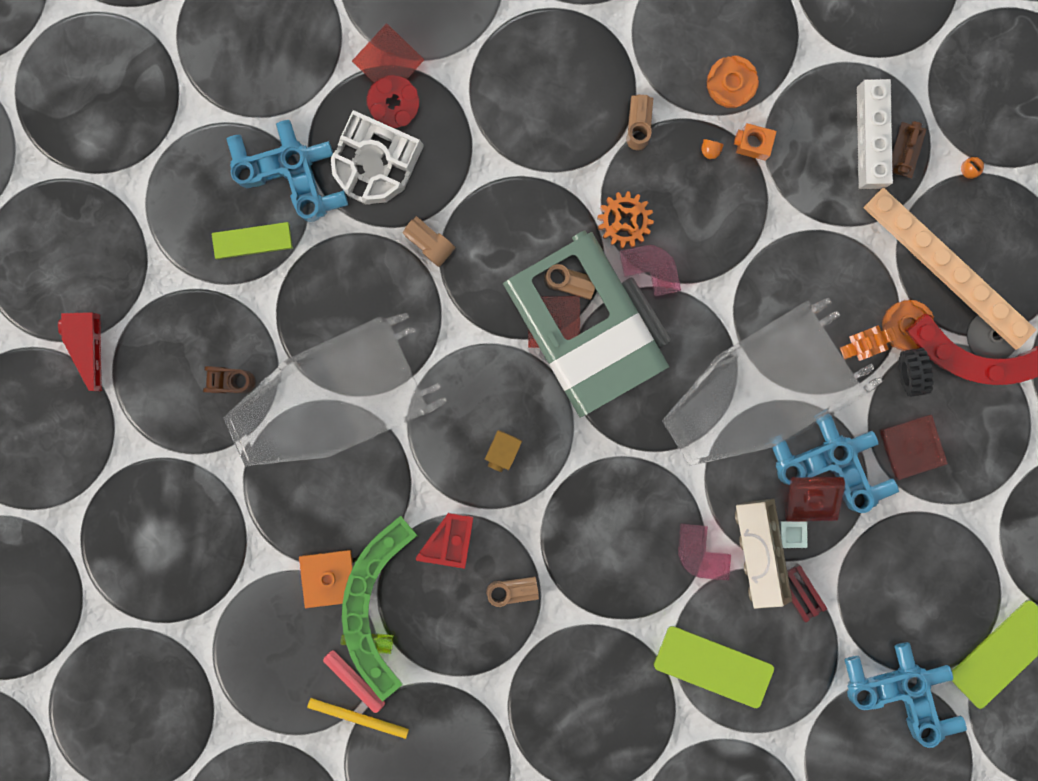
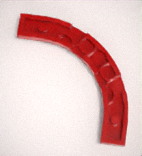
(967, 365)

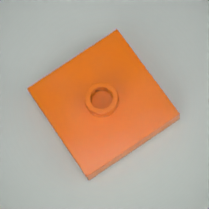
(325, 577)

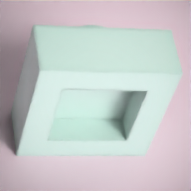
(793, 534)

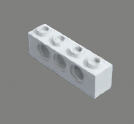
(874, 134)

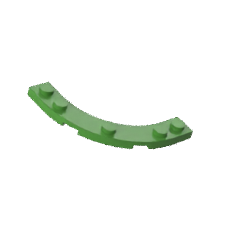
(356, 607)

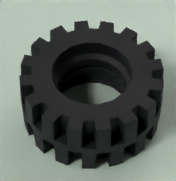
(916, 372)

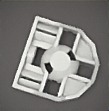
(401, 154)

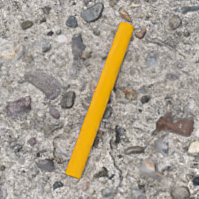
(358, 718)

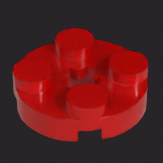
(386, 87)

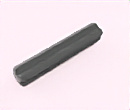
(646, 312)

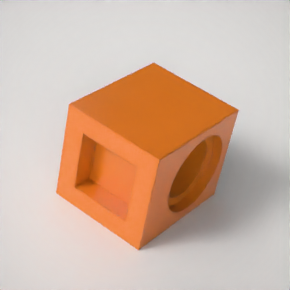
(766, 139)

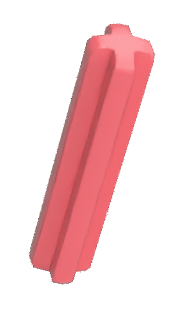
(353, 681)

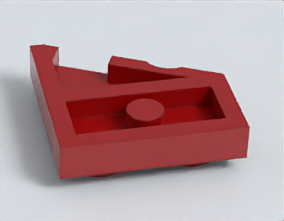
(449, 542)

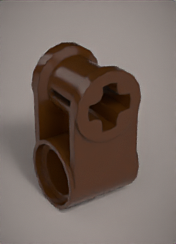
(224, 380)

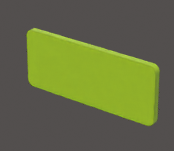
(999, 656)
(713, 667)

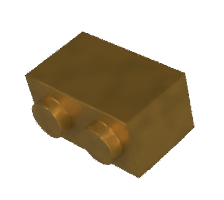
(502, 451)

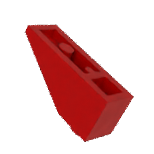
(83, 341)

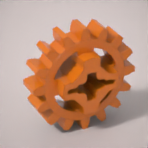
(618, 210)
(869, 343)

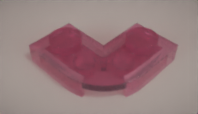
(652, 260)
(696, 559)

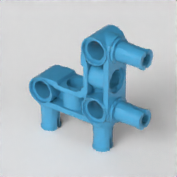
(275, 165)
(822, 460)
(917, 700)

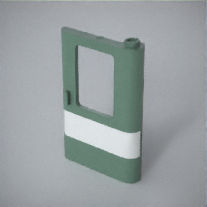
(603, 358)

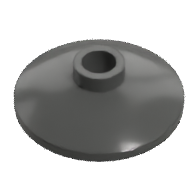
(982, 342)

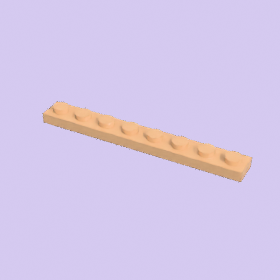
(950, 269)

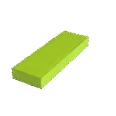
(252, 240)

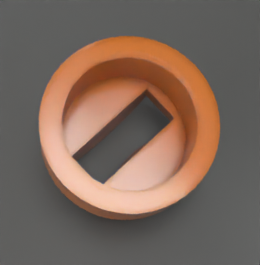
(711, 149)
(969, 170)

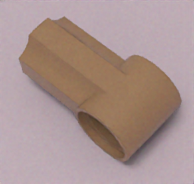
(640, 120)
(433, 245)
(573, 282)
(516, 591)

